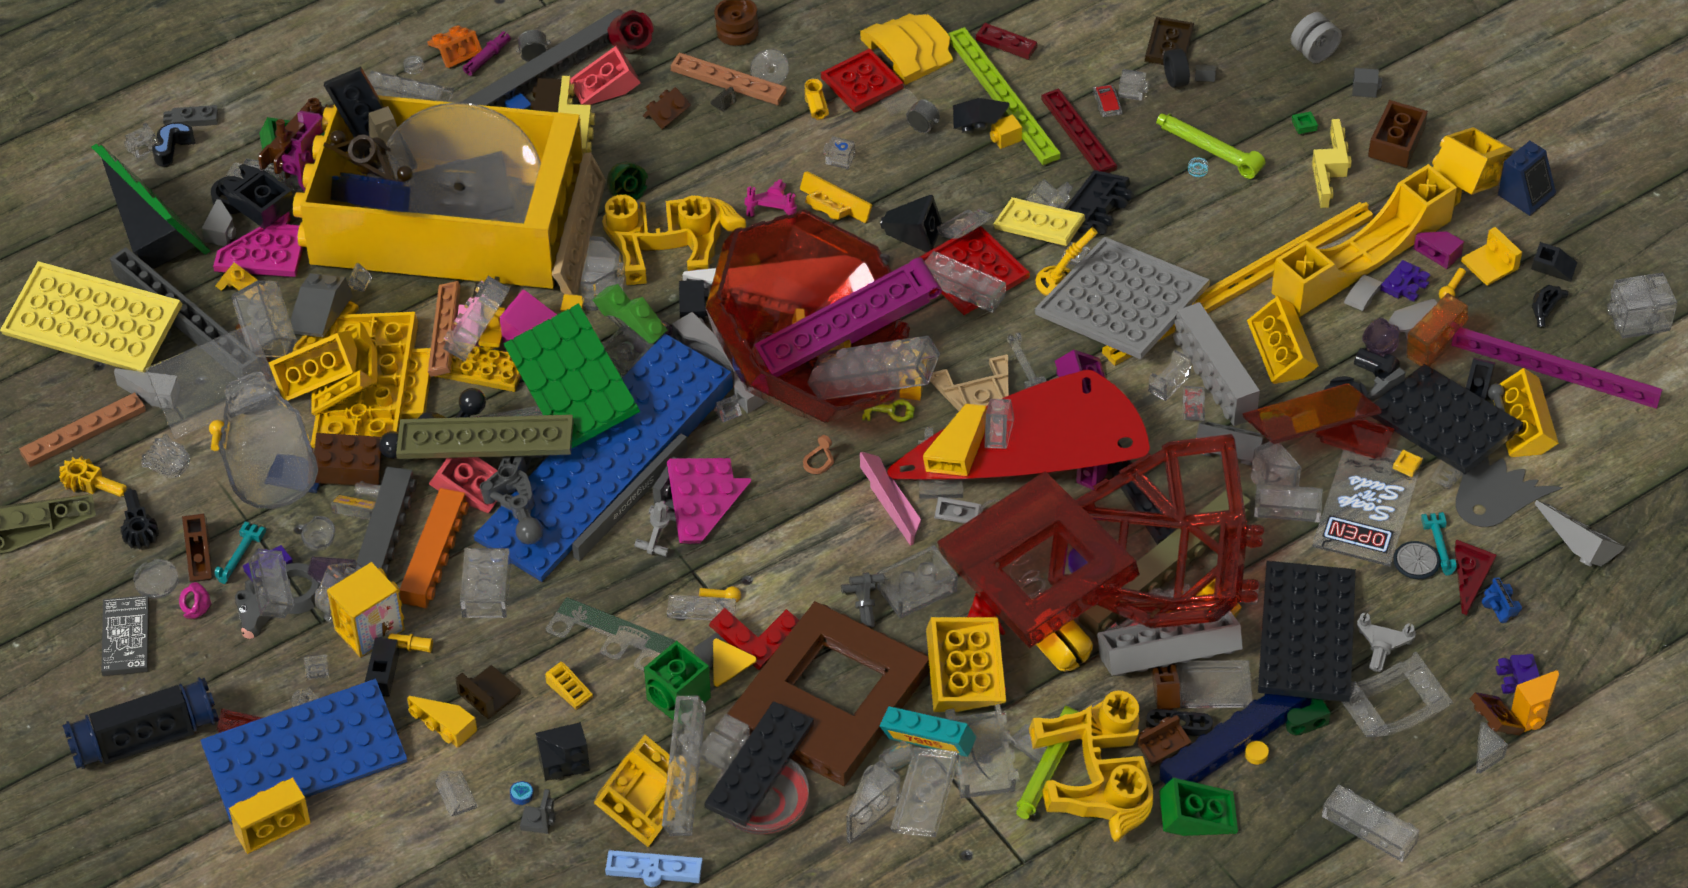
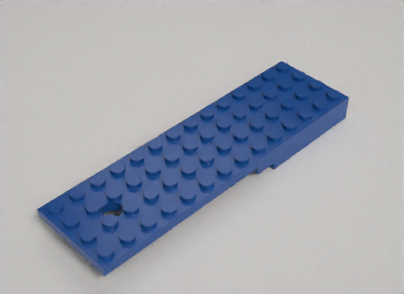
(674, 395)

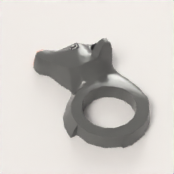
(248, 606)

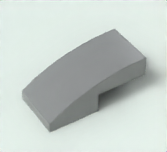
(1363, 292)

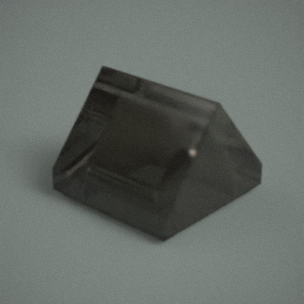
(724, 99)

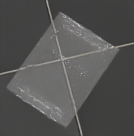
(1214, 684)

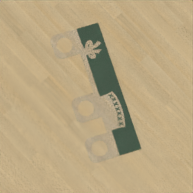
(617, 629)

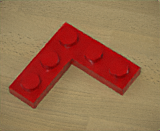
(742, 638)

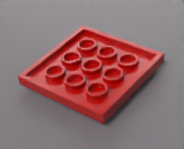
(984, 254)

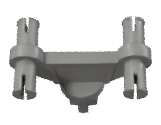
(659, 519)
(1383, 640)

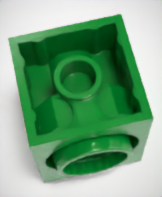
(676, 674)

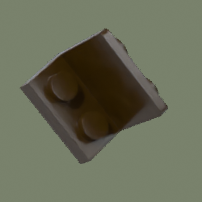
(487, 691)

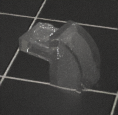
(1047, 195)

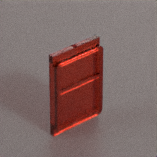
(1358, 437)

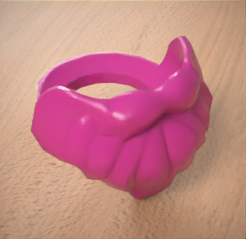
(201, 599)

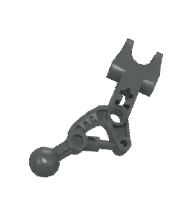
(511, 478)

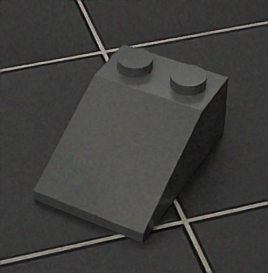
(319, 304)

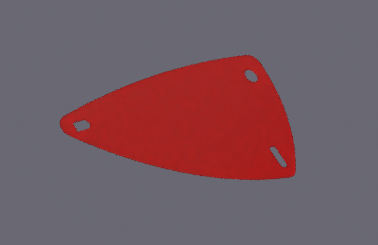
(1052, 432)

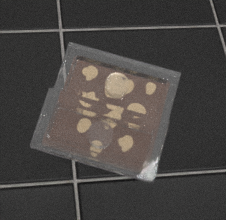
(964, 223)

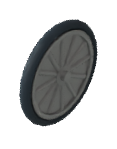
(1416, 560)

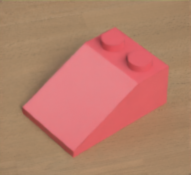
(605, 78)
(465, 476)

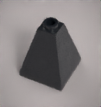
(914, 223)

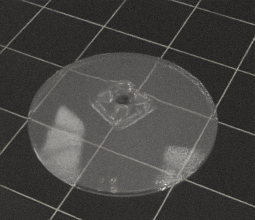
(471, 148)

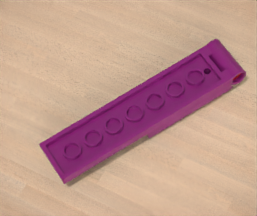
(850, 317)

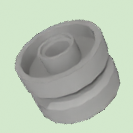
(1316, 37)

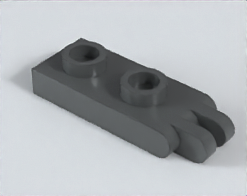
(192, 115)

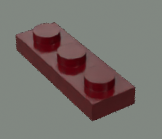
(1006, 41)

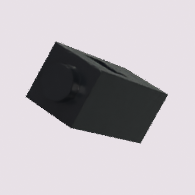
(383, 663)

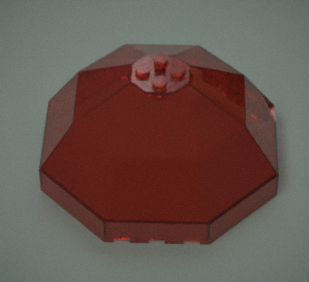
(769, 275)

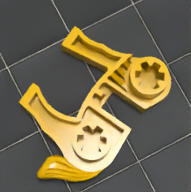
(690, 222)
(1119, 786)

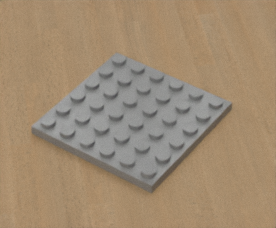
(1122, 297)

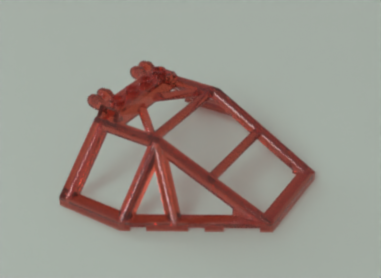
(1230, 548)

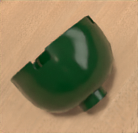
(627, 179)

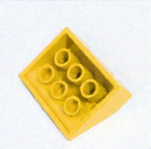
(965, 663)

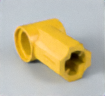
(815, 99)

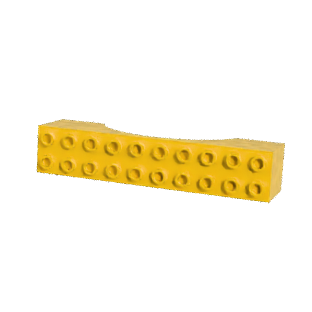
(1314, 275)

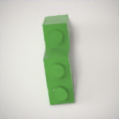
(634, 313)

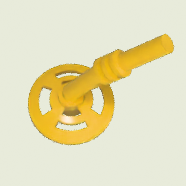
(1056, 272)

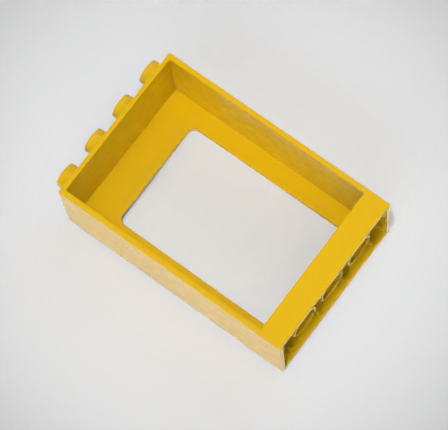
(440, 244)

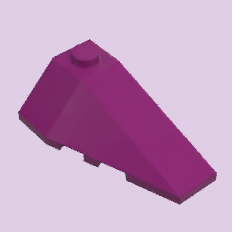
(1079, 361)

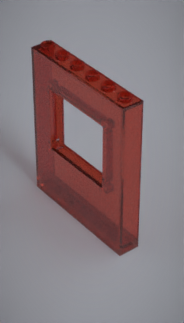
(1016, 527)

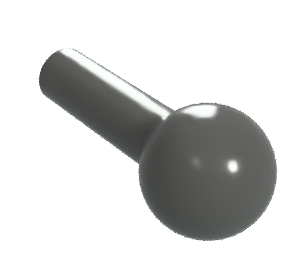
(1496, 393)

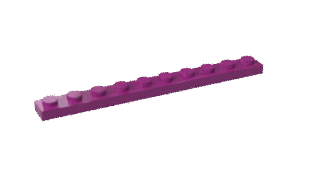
(1557, 367)

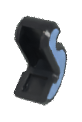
(167, 138)

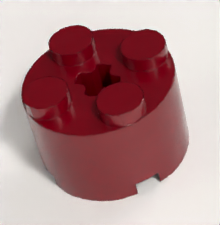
(621, 28)

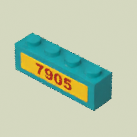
(928, 731)

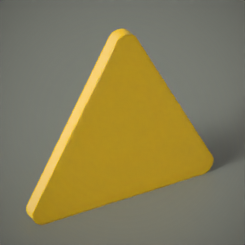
(728, 661)

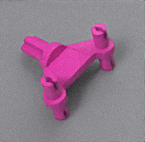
(772, 198)

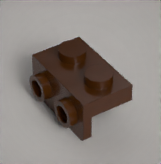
(668, 108)
(1163, 740)

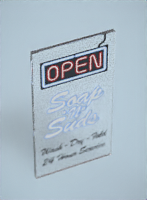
(1366, 507)

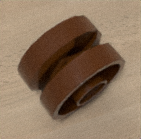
(736, 21)

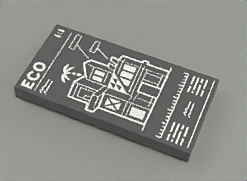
(125, 635)

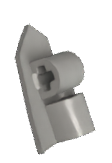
(1409, 316)

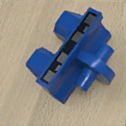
(1499, 599)

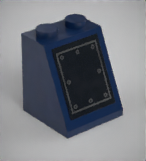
(1527, 179)

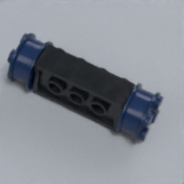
(141, 724)

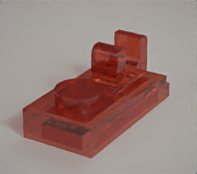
(231, 719)

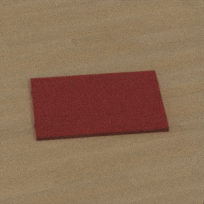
(1311, 413)

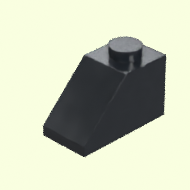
(1480, 377)

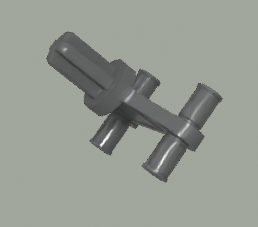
(862, 586)

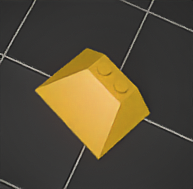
(348, 386)
(637, 791)

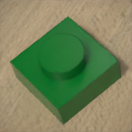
(1304, 122)

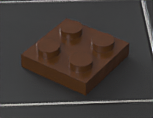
(1497, 713)

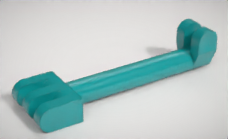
(249, 534)
(1448, 566)

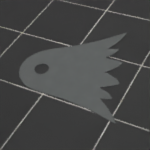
(1497, 491)

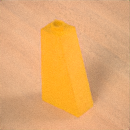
(958, 442)

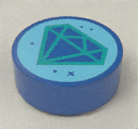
(521, 793)

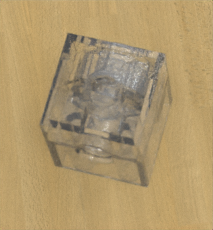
(1642, 305)

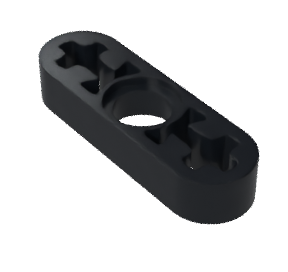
(1196, 717)

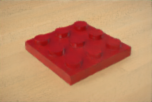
(862, 80)

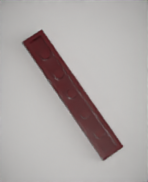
(1078, 131)

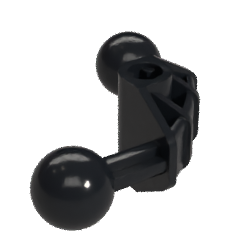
(471, 402)

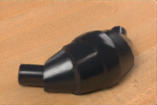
(1545, 301)

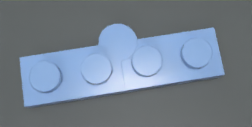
(653, 867)

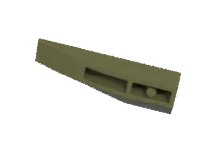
(37, 519)

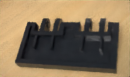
(1097, 197)

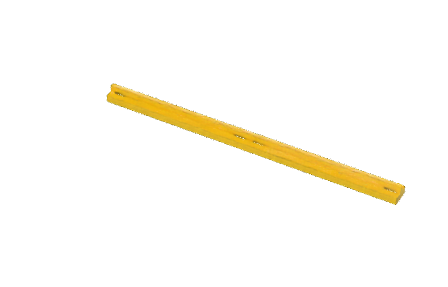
(1264, 267)

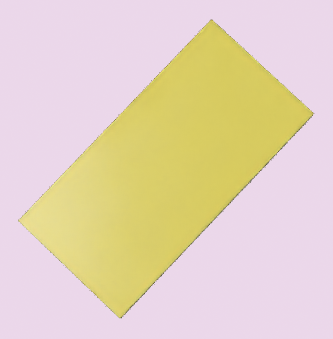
(1039, 221)

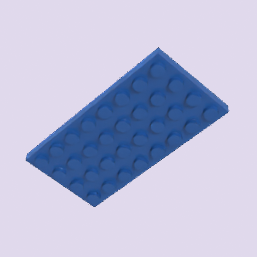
(314, 743)

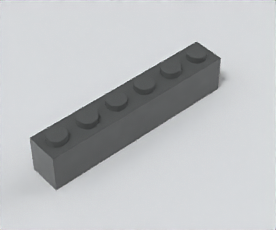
(387, 518)

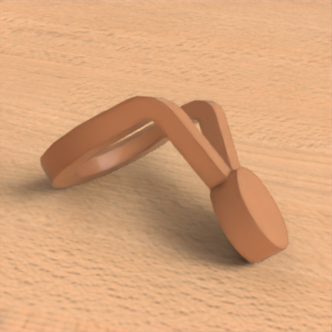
(825, 442)

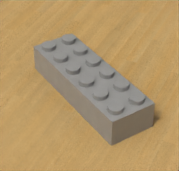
(1215, 363)
(1143, 648)

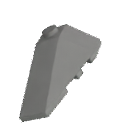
(1584, 542)

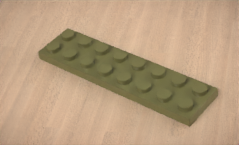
(485, 436)

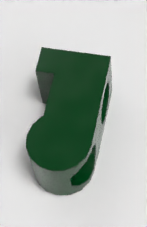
(1308, 718)

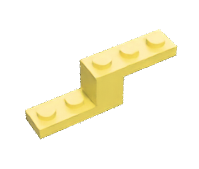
(586, 117)
(1331, 163)

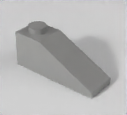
(137, 382)

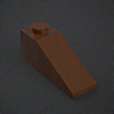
(197, 547)
(1166, 687)

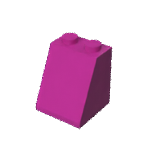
(523, 315)

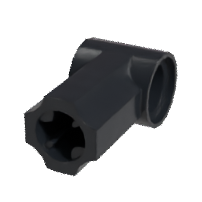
(1380, 365)

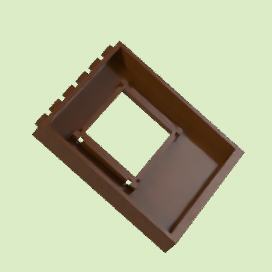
(837, 739)

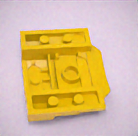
(912, 43)

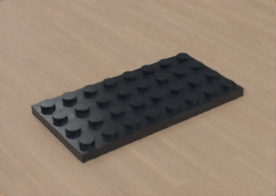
(1307, 631)

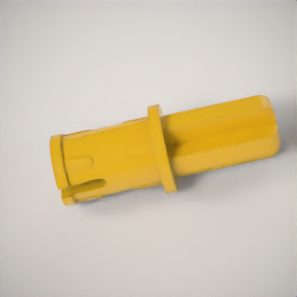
(413, 643)

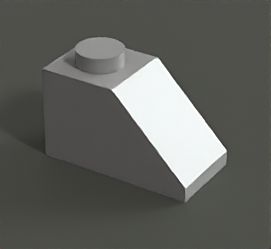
(219, 226)

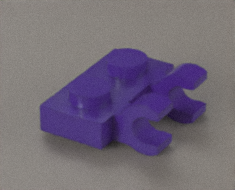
(1401, 281)
(1521, 666)

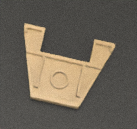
(975, 391)

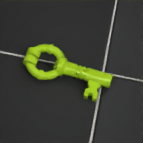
(890, 409)

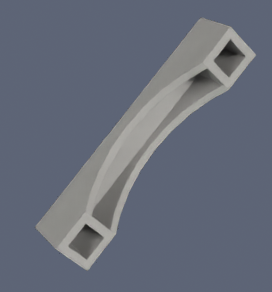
(697, 336)

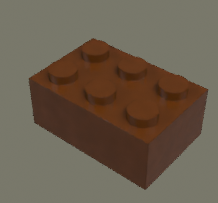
(1397, 133)
(347, 459)

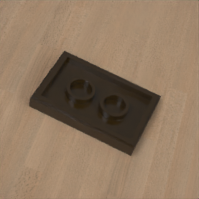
(1166, 36)

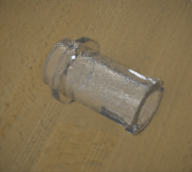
(367, 490)

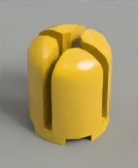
(1060, 654)

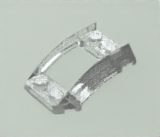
(1419, 677)

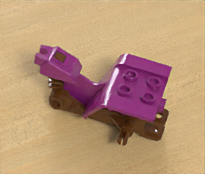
(294, 142)

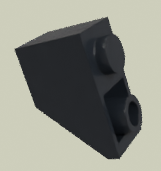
(1554, 262)

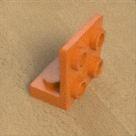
(456, 45)

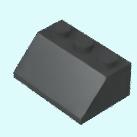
(1245, 440)

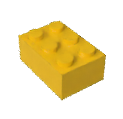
(269, 815)

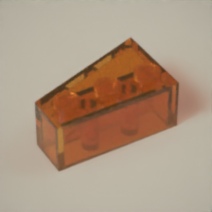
(1436, 330)

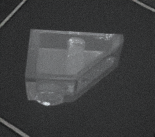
(998, 423)

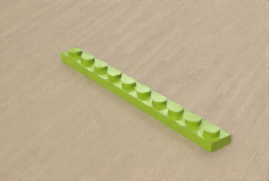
(1000, 90)

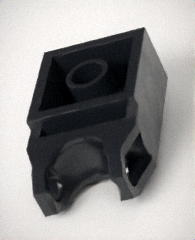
(258, 195)

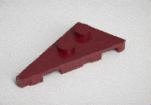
(1472, 570)

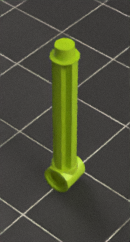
(1248, 163)
(1043, 772)

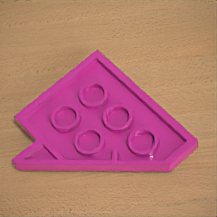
(264, 250)
(702, 494)

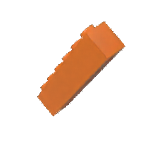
(433, 548)

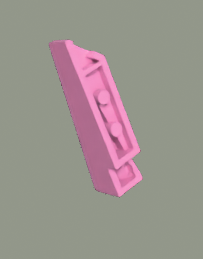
(890, 496)

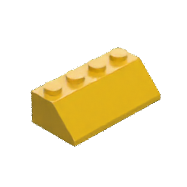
(1282, 341)
(315, 365)
(1527, 403)

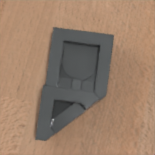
(1383, 386)

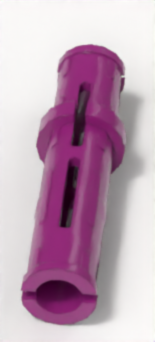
(492, 48)

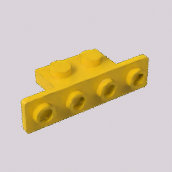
(833, 200)

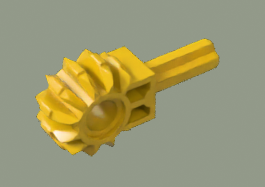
(87, 477)

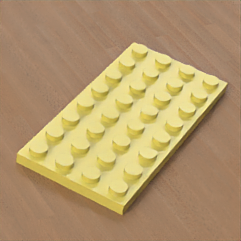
(91, 317)

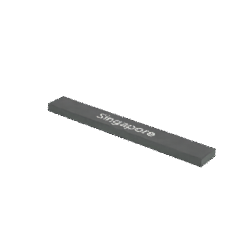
(628, 498)

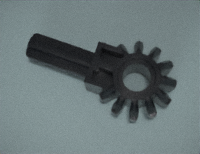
(138, 527)

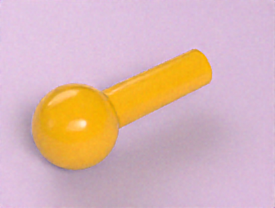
(1453, 284)
(215, 429)
(731, 592)

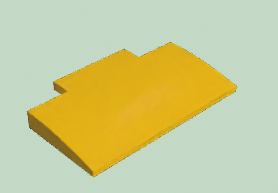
(400, 384)

